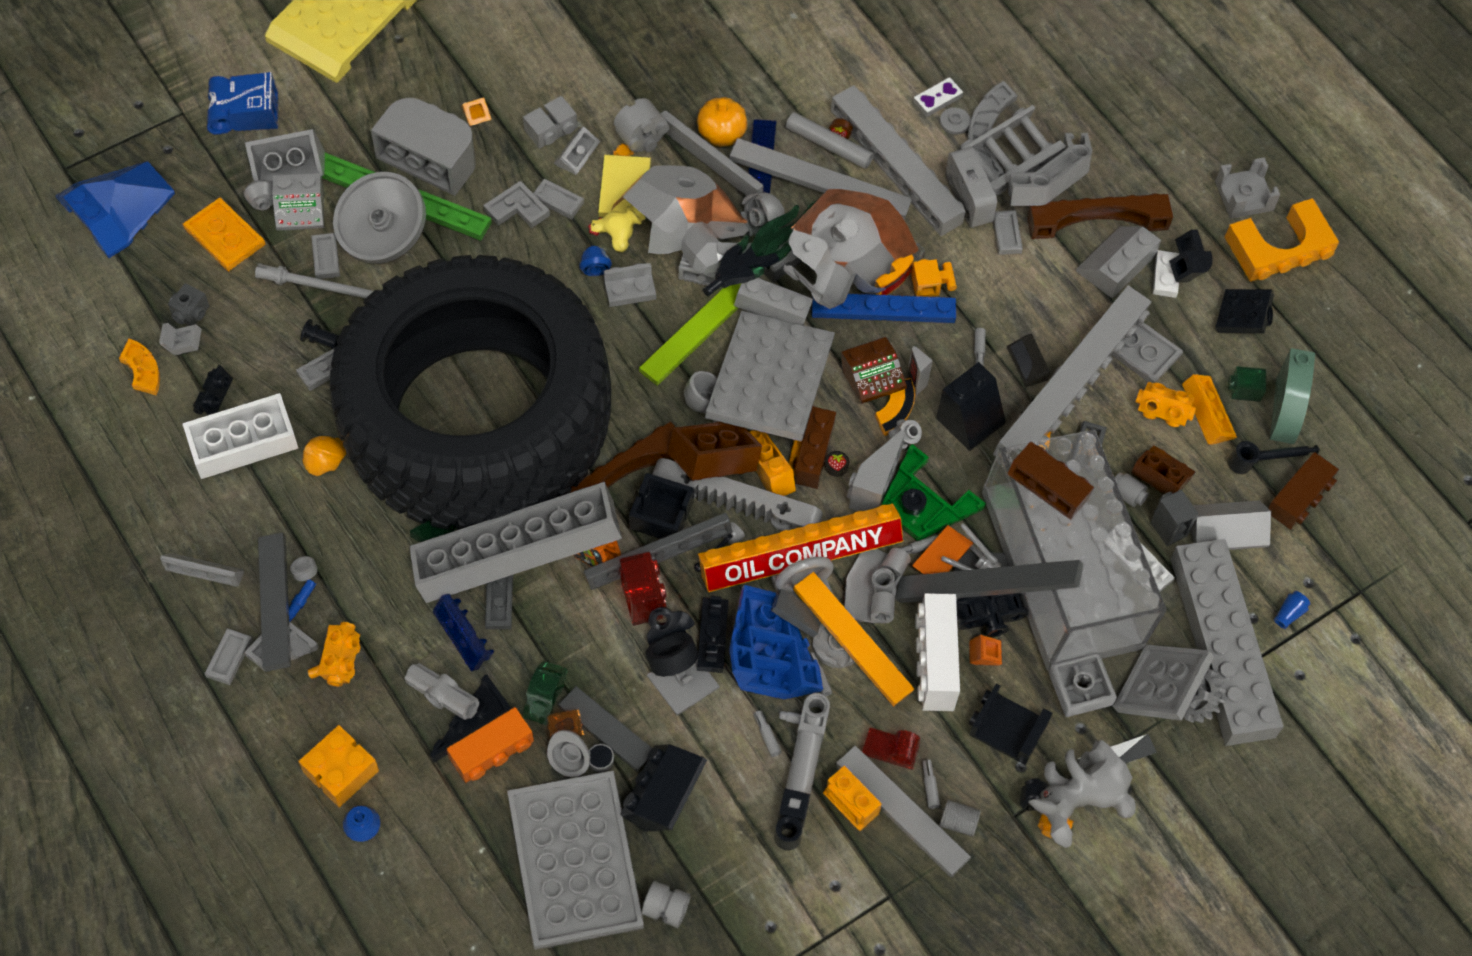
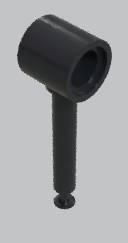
(1253, 455)

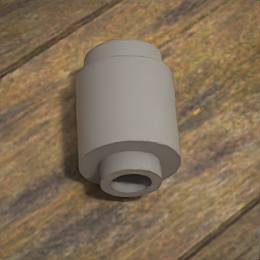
(1131, 489)

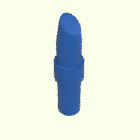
(301, 598)

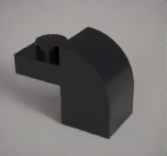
(1192, 259)

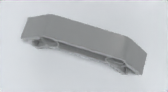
(1054, 177)

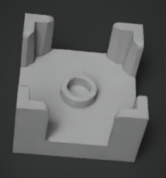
(1246, 191)

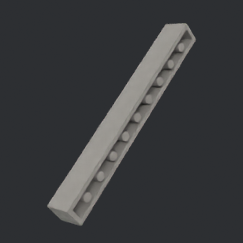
(1079, 370)

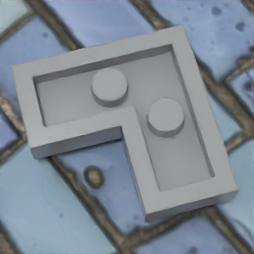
(518, 201)

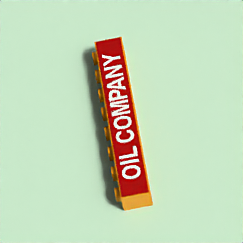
(775, 552)

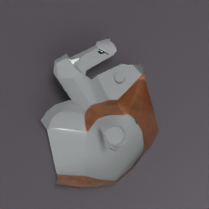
(686, 214)
(850, 246)

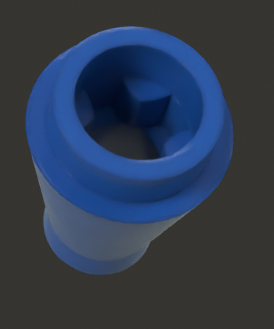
(1292, 608)

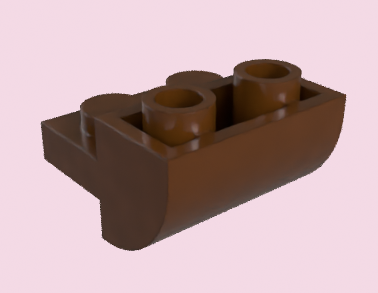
(1162, 471)

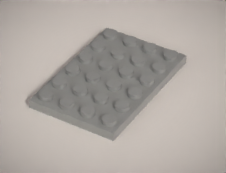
(770, 376)
(574, 860)

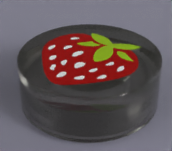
(836, 463)

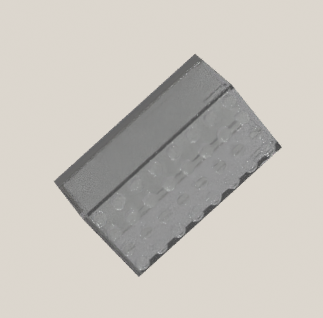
(1117, 592)

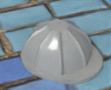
(568, 753)

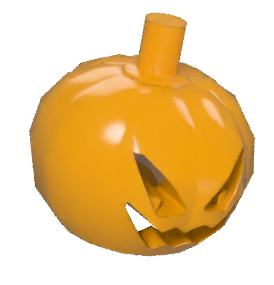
(722, 121)

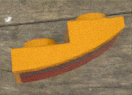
(898, 274)

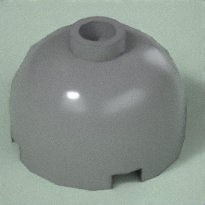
(760, 209)

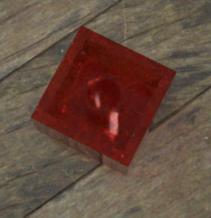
(641, 586)

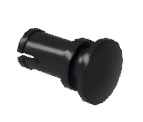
(318, 335)

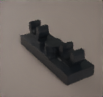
(712, 634)

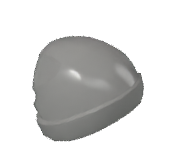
(699, 390)

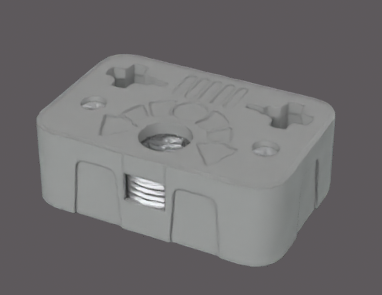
(971, 186)

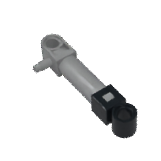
(802, 768)

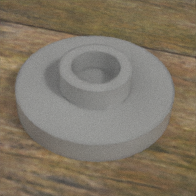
(955, 121)

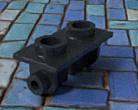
(215, 389)

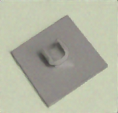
(685, 688)

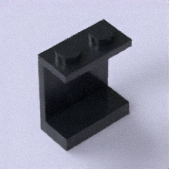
(1008, 726)

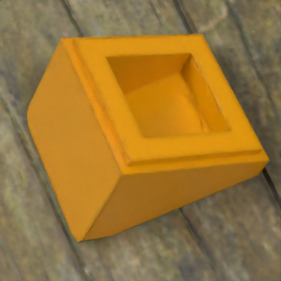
(476, 111)

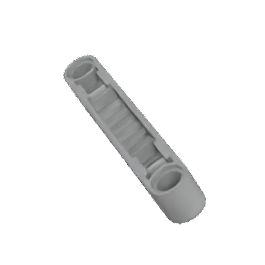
(744, 497)

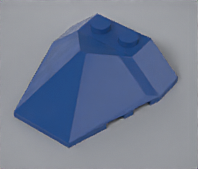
(117, 204)
(769, 651)

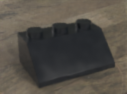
(662, 788)

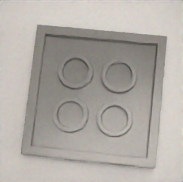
(1163, 682)

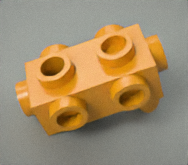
(1166, 404)
(338, 655)

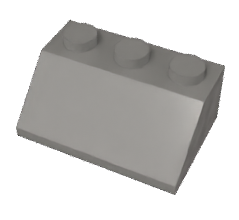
(1119, 259)

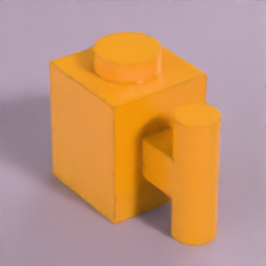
(928, 278)

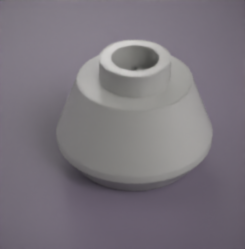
(259, 194)

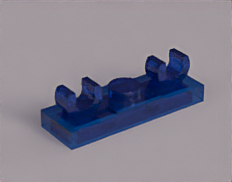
(461, 632)

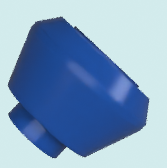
(594, 261)
(364, 828)

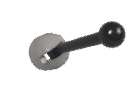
(736, 536)

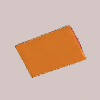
(947, 544)

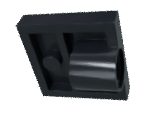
(1245, 311)

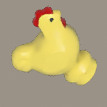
(618, 226)

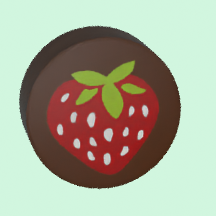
(841, 127)

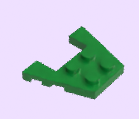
(937, 511)

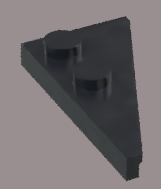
(490, 707)

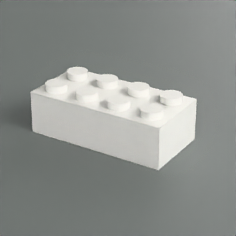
(240, 436)
(938, 652)

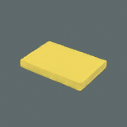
(617, 177)

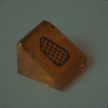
(565, 721)

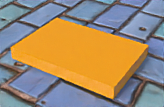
(224, 234)

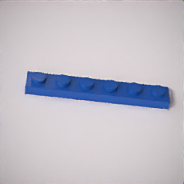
(890, 308)

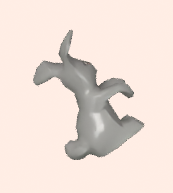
(1097, 781)

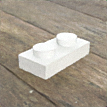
(1164, 279)

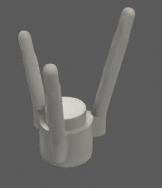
(985, 560)

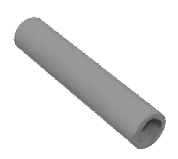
(829, 140)

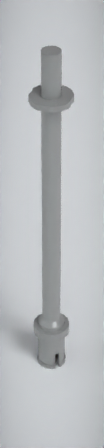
(281, 275)

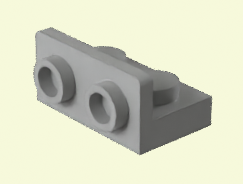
(629, 284)

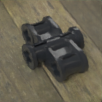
(990, 611)

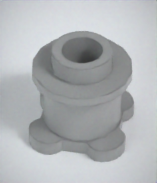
(912, 431)

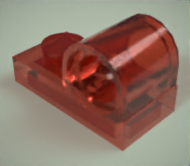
(891, 748)

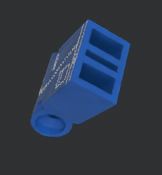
(242, 103)

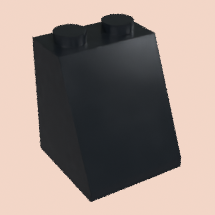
(971, 407)

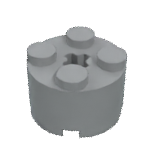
(640, 125)

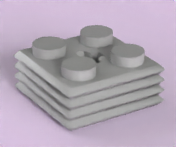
(1088, 671)

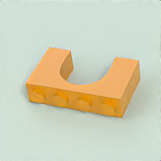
(1262, 260)

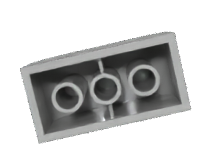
(425, 143)

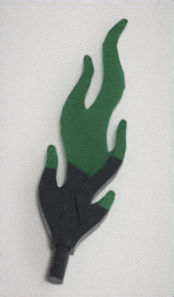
(762, 253)

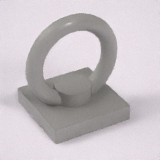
(799, 570)

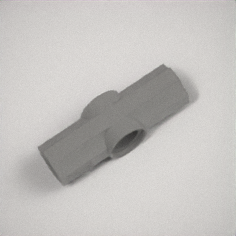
(442, 691)

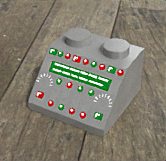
(298, 201)

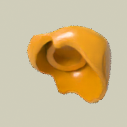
(323, 454)

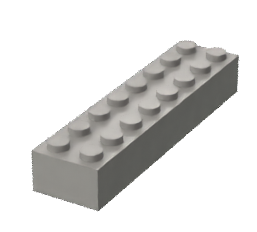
(515, 542)
(1224, 627)

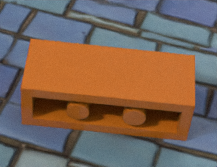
(490, 745)

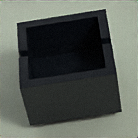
(661, 507)

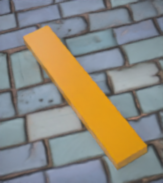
(853, 639)

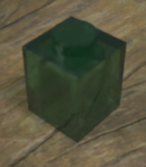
(1247, 384)

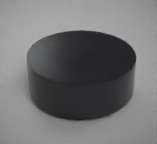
(913, 501)

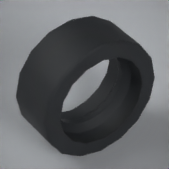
(672, 654)

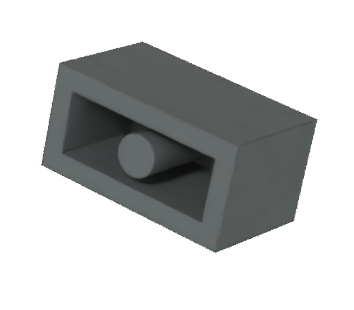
(1174, 517)

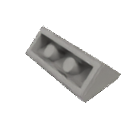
(202, 569)

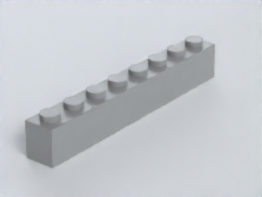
(899, 161)

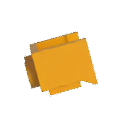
(852, 798)

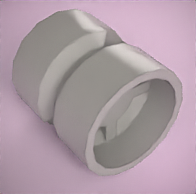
(666, 904)

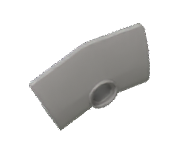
(864, 593)

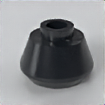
(1031, 791)

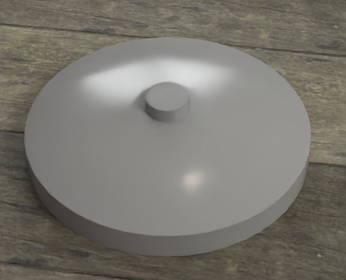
(379, 217)

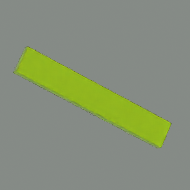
(691, 335)

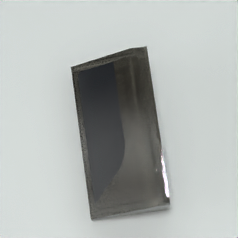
(1029, 360)

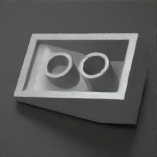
(875, 475)

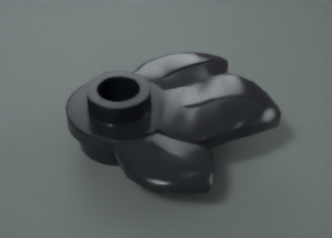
(676, 622)

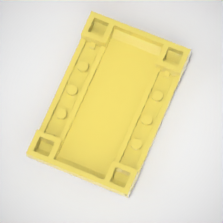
(330, 32)

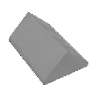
(286, 155)
(1240, 523)

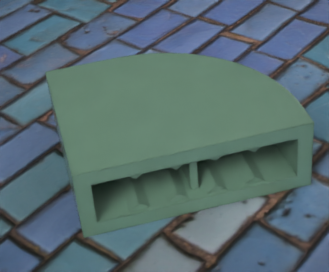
(1292, 395)

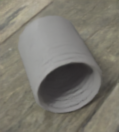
(960, 818)

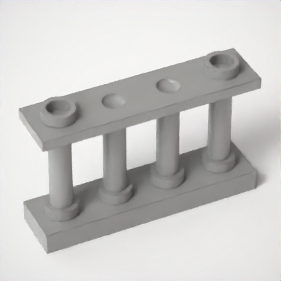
(1031, 161)

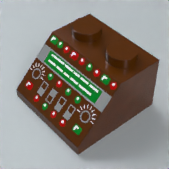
(873, 370)

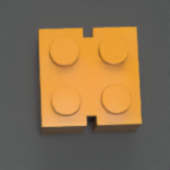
(340, 764)

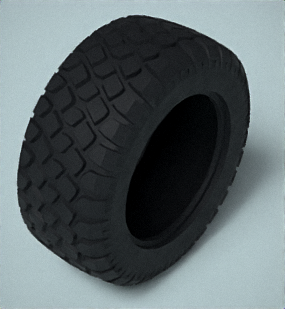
(454, 311)

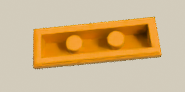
(1209, 410)

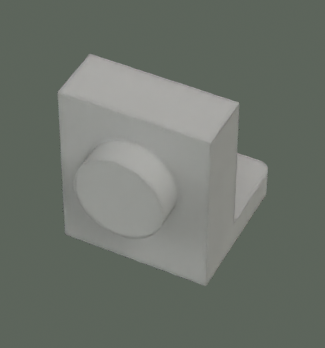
(181, 339)

